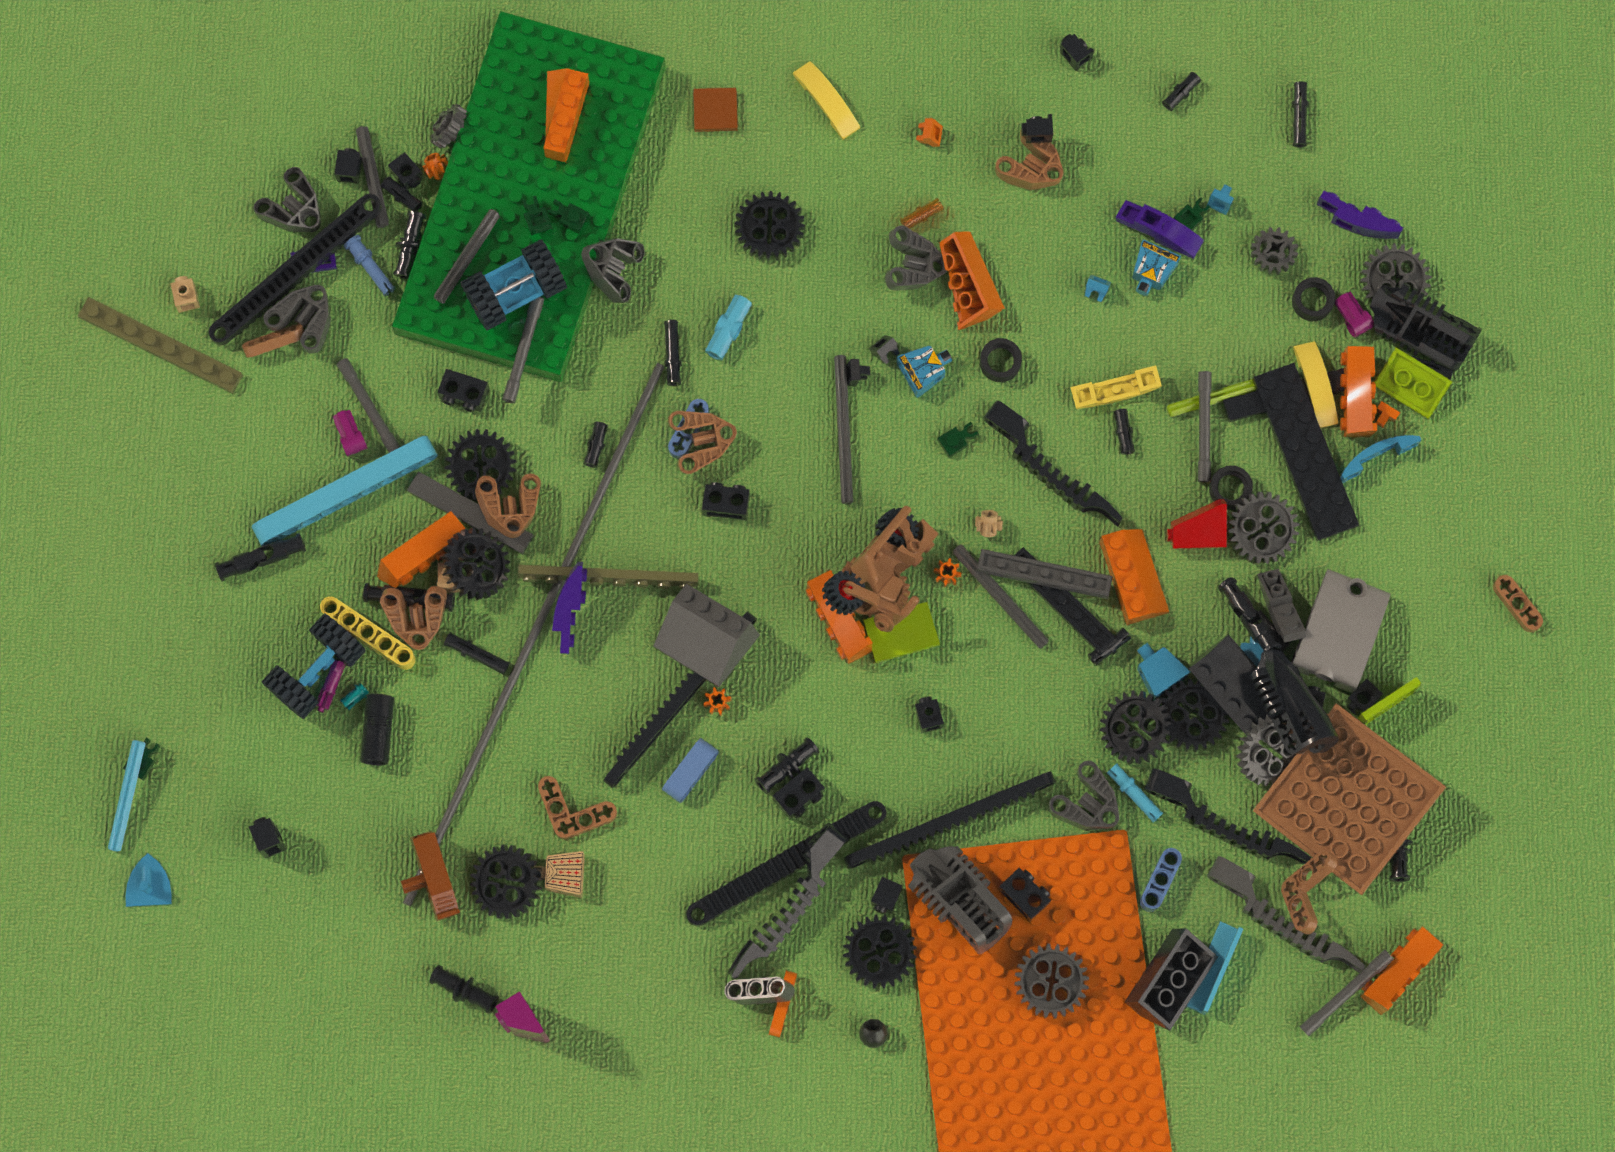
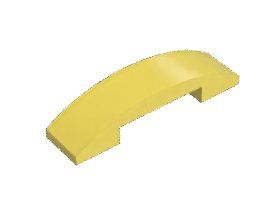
(828, 99)
(1317, 383)
(1116, 389)

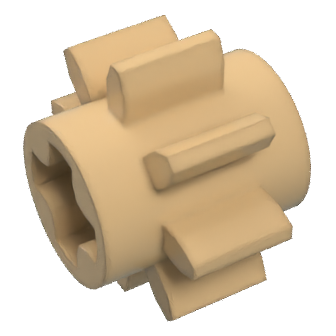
(988, 523)

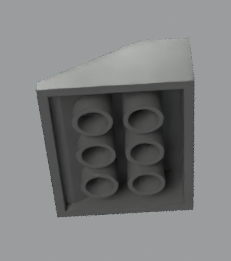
(704, 635)

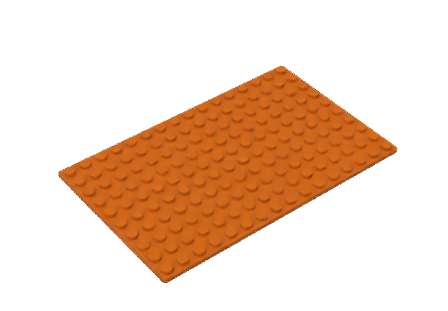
(1029, 1080)

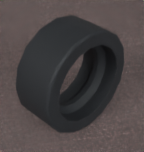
(1313, 282)
(1004, 344)
(1235, 471)

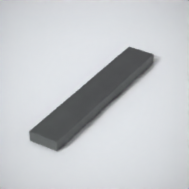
(464, 510)
(1044, 573)

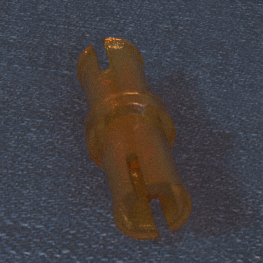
(922, 214)

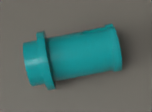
(354, 696)

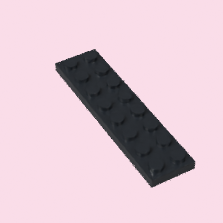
(1305, 452)

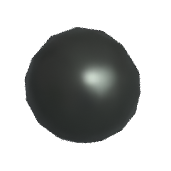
(873, 1033)

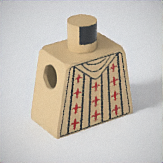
(564, 873)

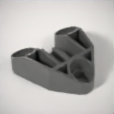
(281, 218)
(918, 258)
(606, 279)
(291, 305)
(1098, 787)

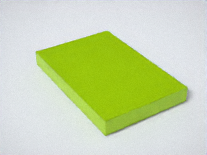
(1412, 383)
(907, 637)
(1389, 701)

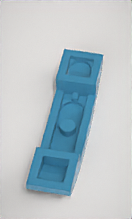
(1400, 443)

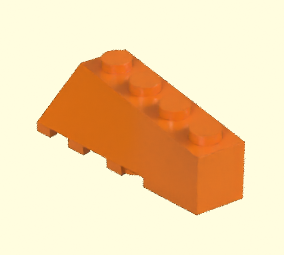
(563, 108)
(969, 280)
(1358, 392)
(418, 552)
(843, 628)
(1402, 970)

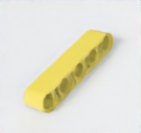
(377, 638)

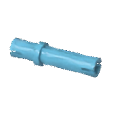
(1134, 792)

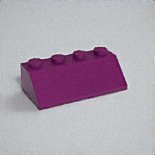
(518, 1017)

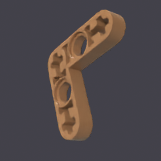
(565, 817)
(1321, 866)

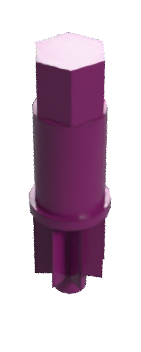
(328, 690)

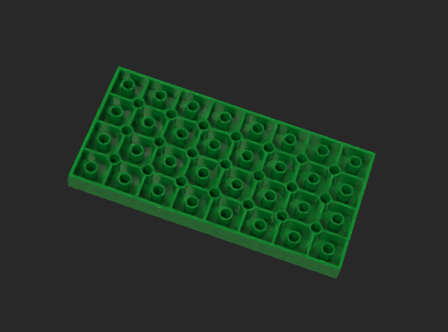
(503, 161)

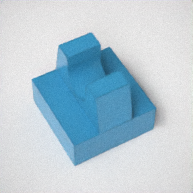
(1221, 200)
(1099, 285)

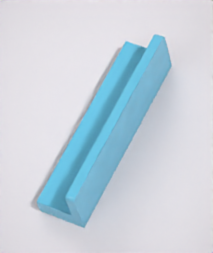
(1223, 946)

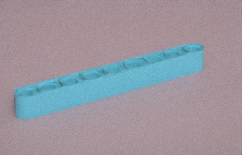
(344, 491)

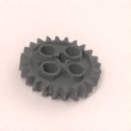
(1375, 279)
(1252, 510)
(1258, 762)
(1072, 985)

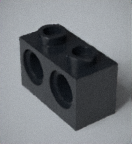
(466, 385)
(724, 507)
(795, 790)
(267, 837)
(1020, 898)

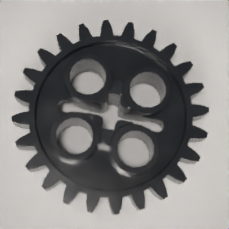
(789, 226)
(500, 462)
(477, 544)
(1204, 702)
(1149, 711)
(502, 902)
(871, 931)

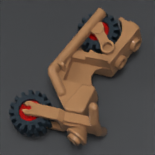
(874, 568)

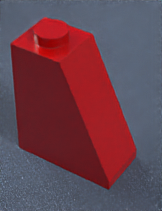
(1201, 528)

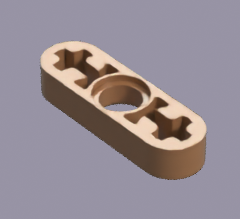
(273, 340)
(1533, 613)

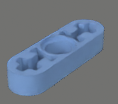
(675, 440)

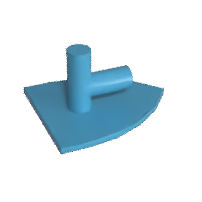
(148, 884)

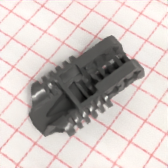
(960, 896)

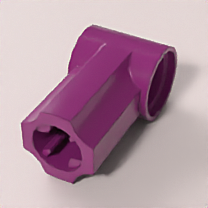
(1355, 318)
(351, 437)

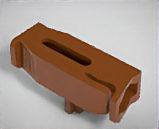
(432, 877)

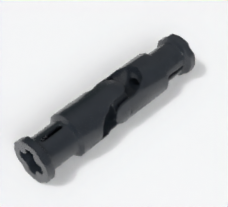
(249, 561)
(374, 593)
(1248, 615)

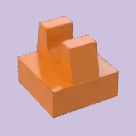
(931, 132)
(1386, 412)

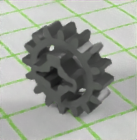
(448, 126)
(1278, 259)

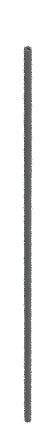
(523, 656)

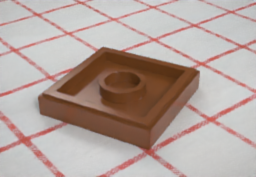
(715, 109)

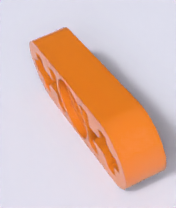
(781, 1008)

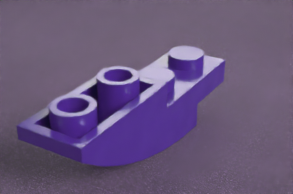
(1365, 223)
(1161, 227)
(569, 599)

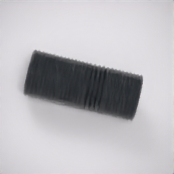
(377, 737)

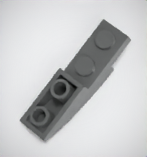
(1280, 606)

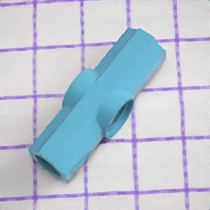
(728, 327)

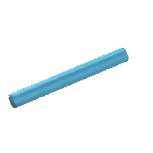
(126, 795)

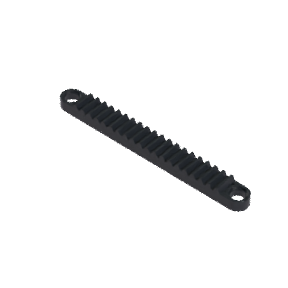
(295, 269)
(659, 723)
(950, 820)
(778, 868)

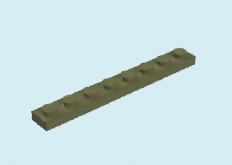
(160, 345)
(617, 577)

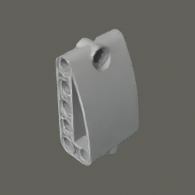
(1341, 630)

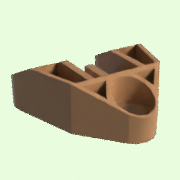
(1025, 177)
(707, 455)
(491, 509)
(399, 619)

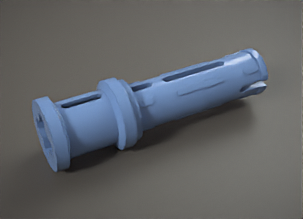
(364, 258)

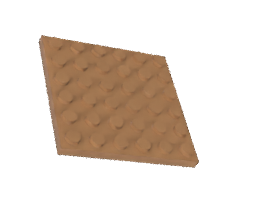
(1351, 800)

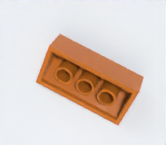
(1133, 575)

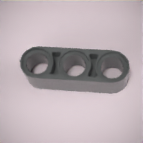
(768, 994)

